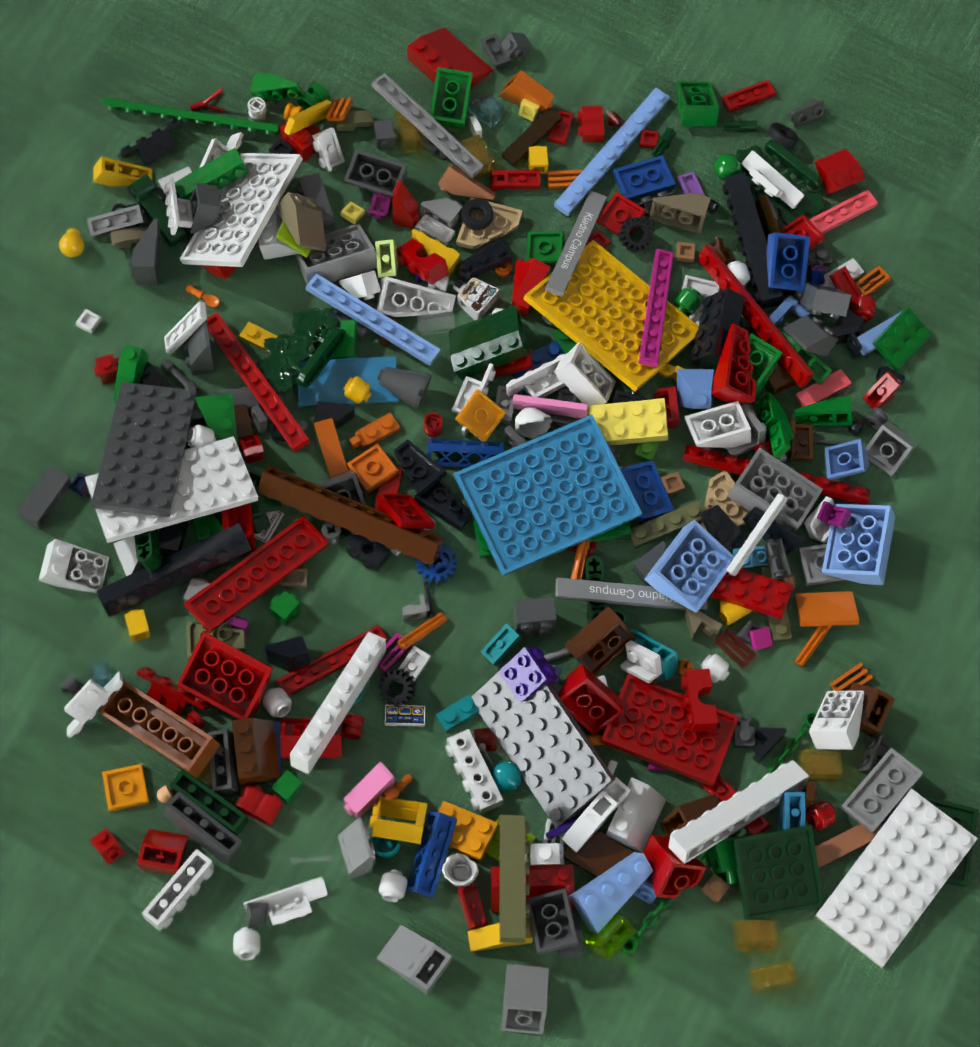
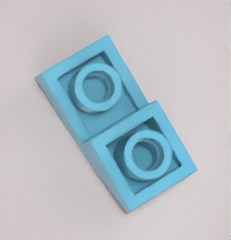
(757, 557)

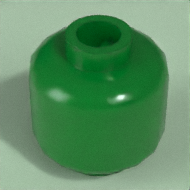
(688, 300)

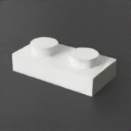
(414, 663)

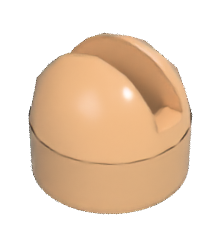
(164, 794)

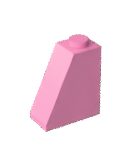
(368, 791)

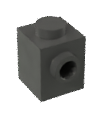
(516, 45)
(385, 134)

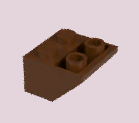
(875, 708)

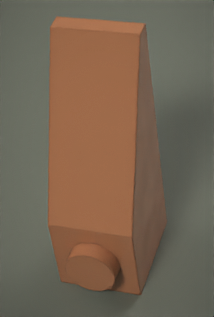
(458, 183)

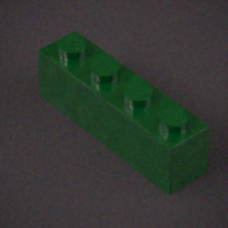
(210, 802)

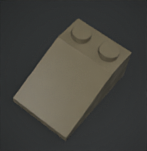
(681, 211)
(303, 220)

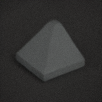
(744, 633)

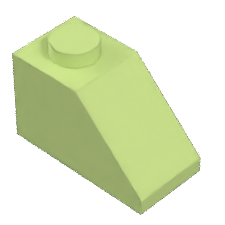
(386, 258)

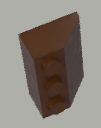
(600, 641)
(255, 750)

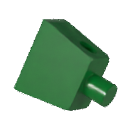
(723, 860)

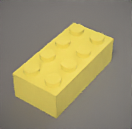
(632, 421)

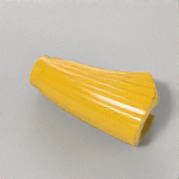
(731, 613)

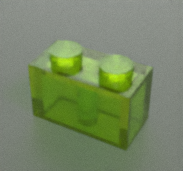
(611, 937)

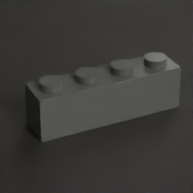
(202, 828)

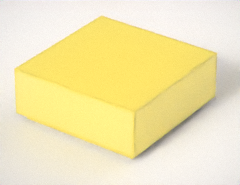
(528, 110)
(352, 213)

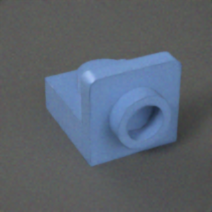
(646, 891)

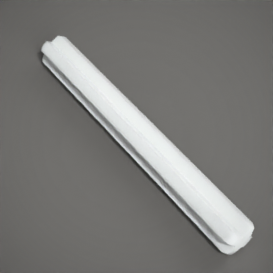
(756, 534)

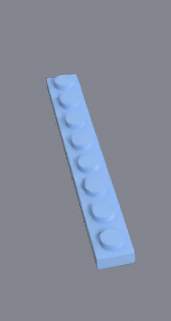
(373, 319)

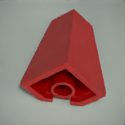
(526, 277)
(669, 872)

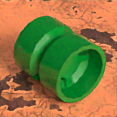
(315, 94)

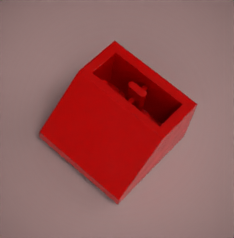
(162, 851)

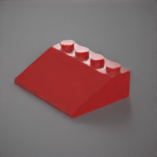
(446, 51)
(225, 677)

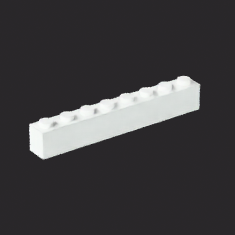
(338, 703)
(736, 812)

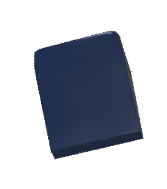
(79, 486)

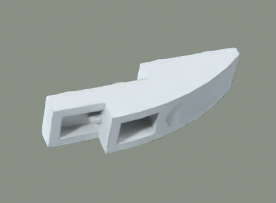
(596, 814)

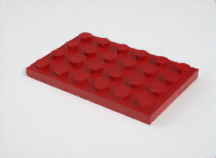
(658, 732)

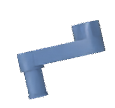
(788, 306)

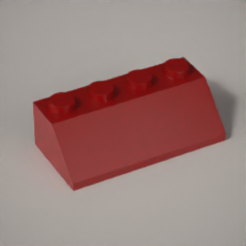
(541, 880)

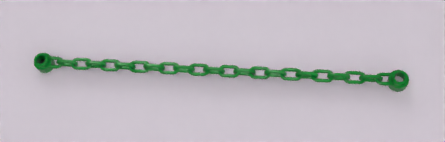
(811, 715)

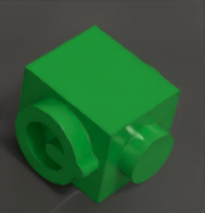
(285, 607)

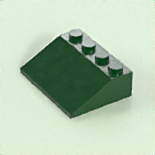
(488, 340)

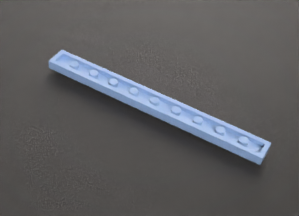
(611, 152)

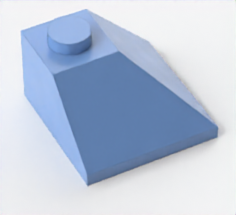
(695, 388)
(846, 459)

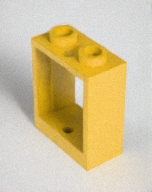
(401, 810)

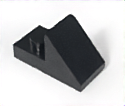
(770, 738)

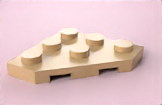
(504, 221)
(717, 492)

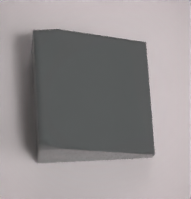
(256, 914)

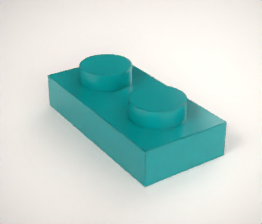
(501, 644)
(457, 713)

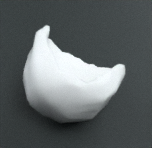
(532, 423)
(460, 870)

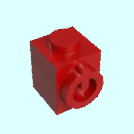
(106, 368)

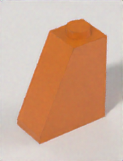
(522, 87)

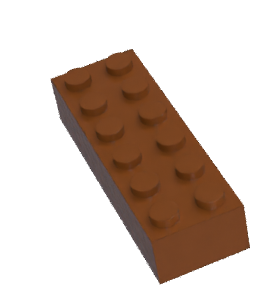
(160, 729)

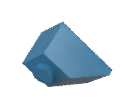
(791, 810)

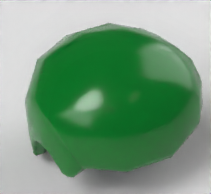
(727, 165)

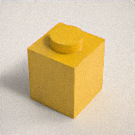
(538, 159)
(137, 625)

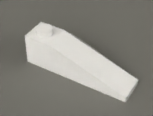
(408, 299)

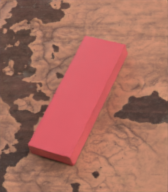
(832, 385)

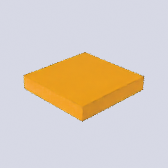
(480, 415)
(125, 787)

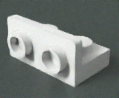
(642, 662)

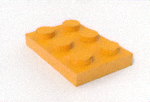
(471, 833)

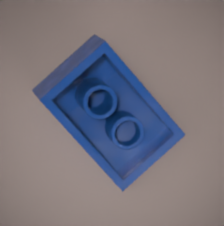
(787, 261)

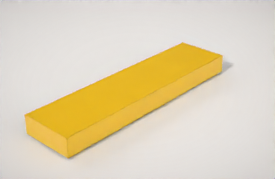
(307, 117)

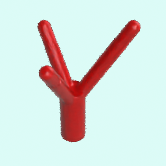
(202, 104)

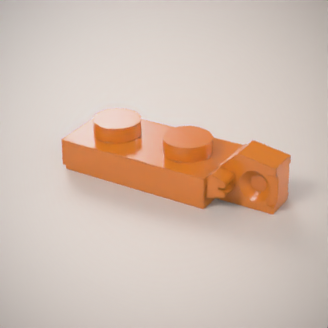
(375, 432)

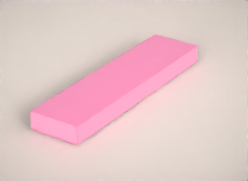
(551, 406)

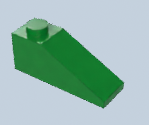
(130, 367)
(829, 412)

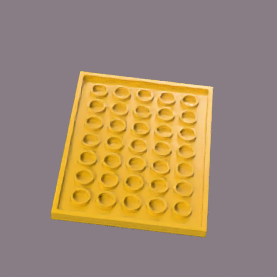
(607, 313)

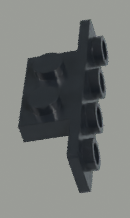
(154, 146)

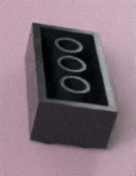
(717, 316)

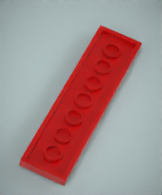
(256, 574)

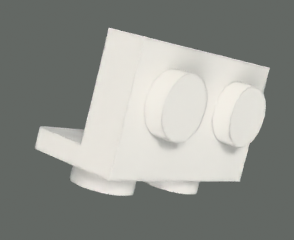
(328, 148)
(817, 529)

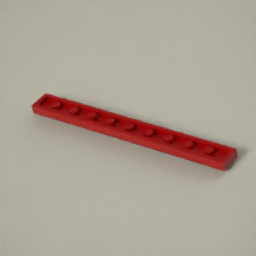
(756, 317)
(257, 383)
(737, 465)

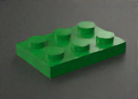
(901, 338)

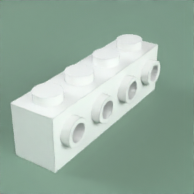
(474, 772)
(178, 890)

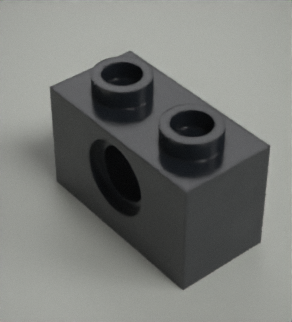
(374, 560)

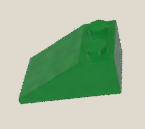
(451, 97)
(697, 103)
(764, 361)

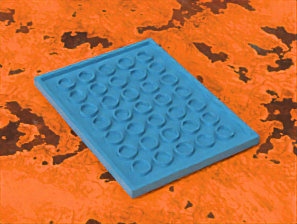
(547, 495)

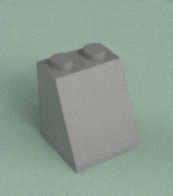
(525, 999)

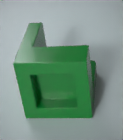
(288, 786)

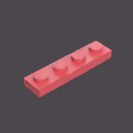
(844, 211)

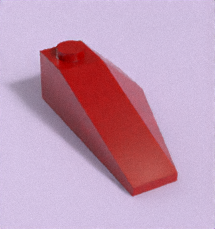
(733, 374)

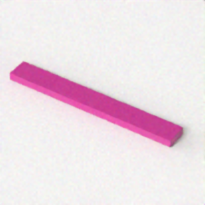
(656, 308)

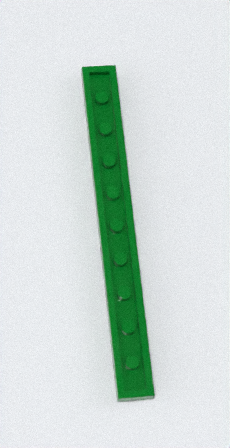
(166, 112)

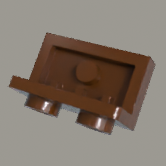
(802, 443)

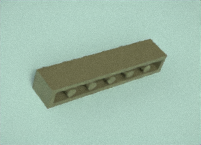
(513, 887)

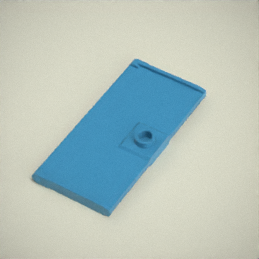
(334, 376)

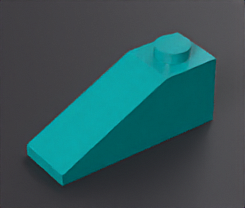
(668, 657)

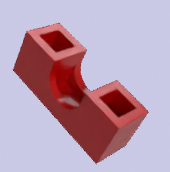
(414, 257)
(700, 716)

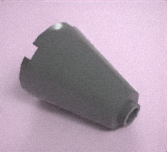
(405, 384)

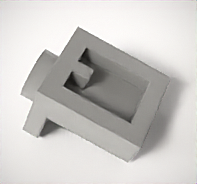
(416, 612)

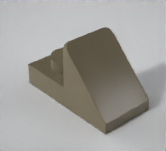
(699, 620)

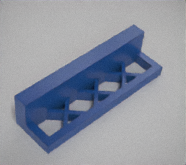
(461, 447)
(431, 854)

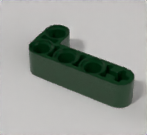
(145, 195)
(148, 550)
(593, 610)

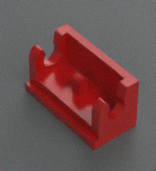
(671, 405)
(472, 907)

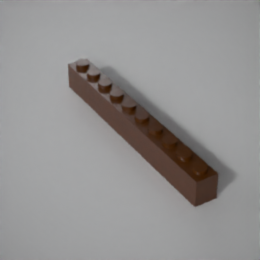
(349, 514)

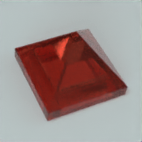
(614, 119)

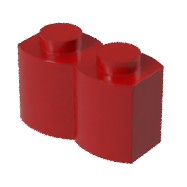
(591, 123)
(259, 805)

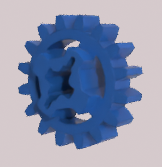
(442, 566)

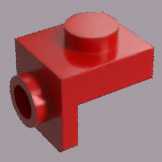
(107, 846)

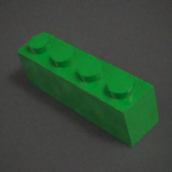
(217, 173)

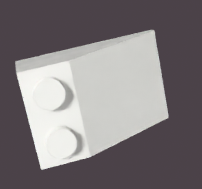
(720, 427)

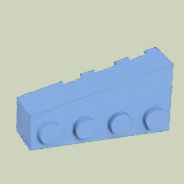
(608, 892)

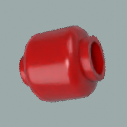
(864, 307)
(820, 815)

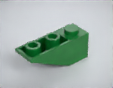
(273, 87)

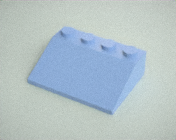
(861, 548)
(690, 567)

